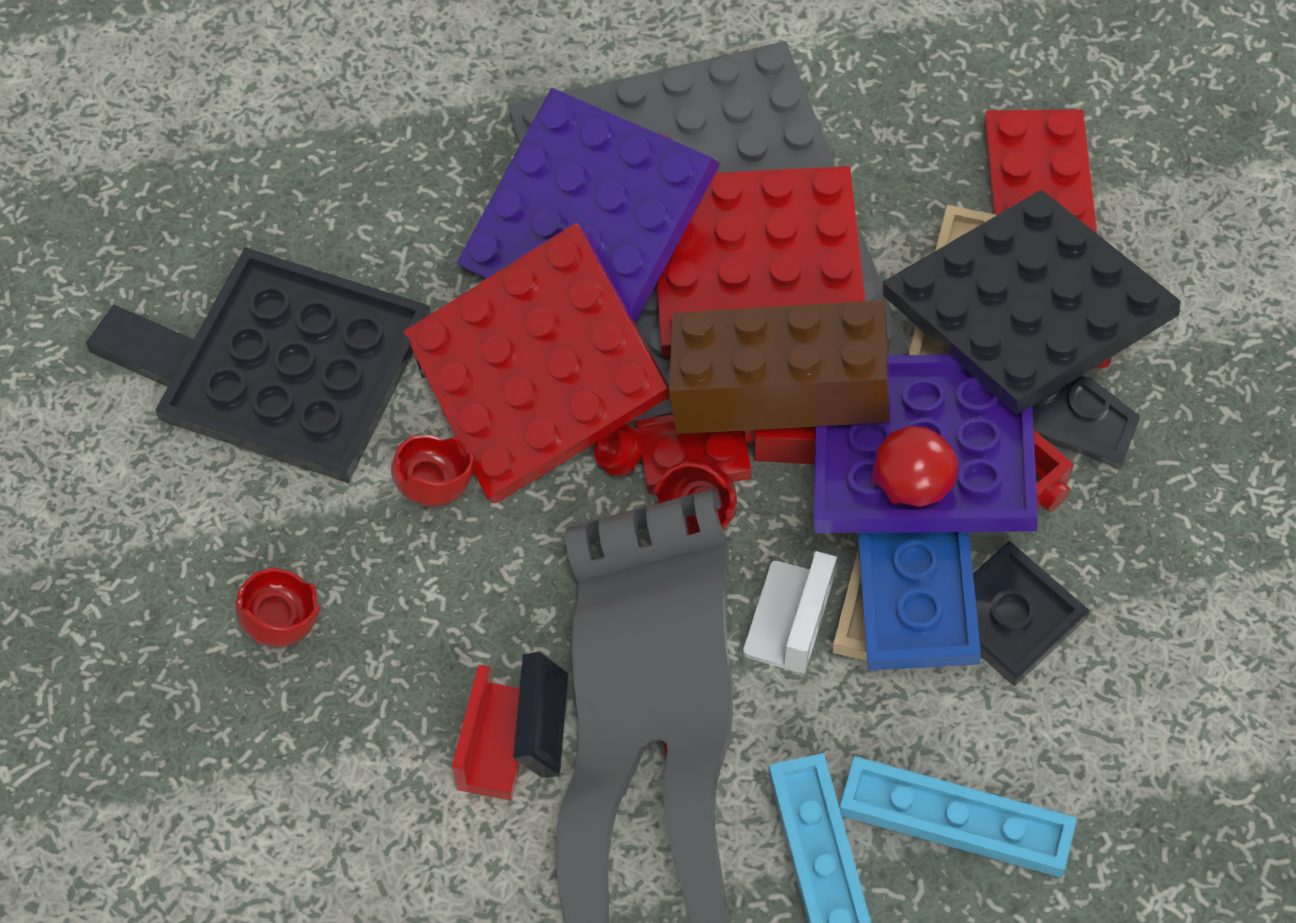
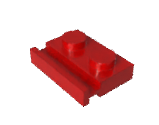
(666, 448)

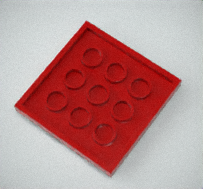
(765, 244)
(537, 363)

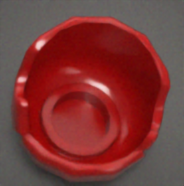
(915, 466)
(432, 469)
(695, 477)
(277, 607)

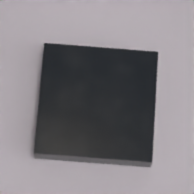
(1021, 613)

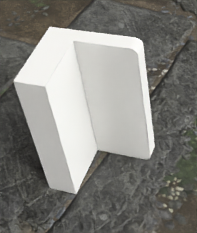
(790, 613)

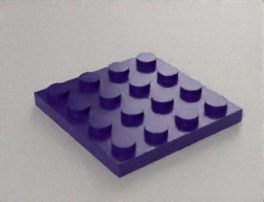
(606, 174)
(992, 448)

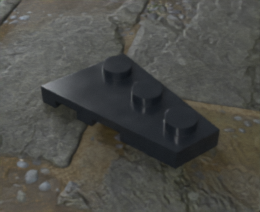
(1087, 421)

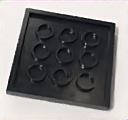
(1030, 300)
(293, 364)

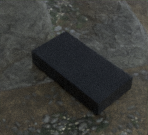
(139, 345)
(540, 715)

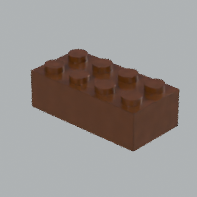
(780, 367)

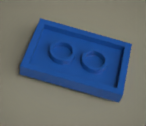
(918, 600)

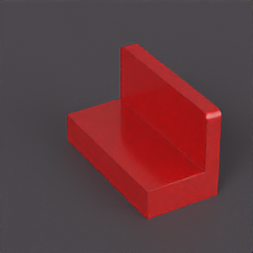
(487, 738)

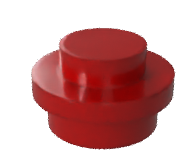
(619, 451)

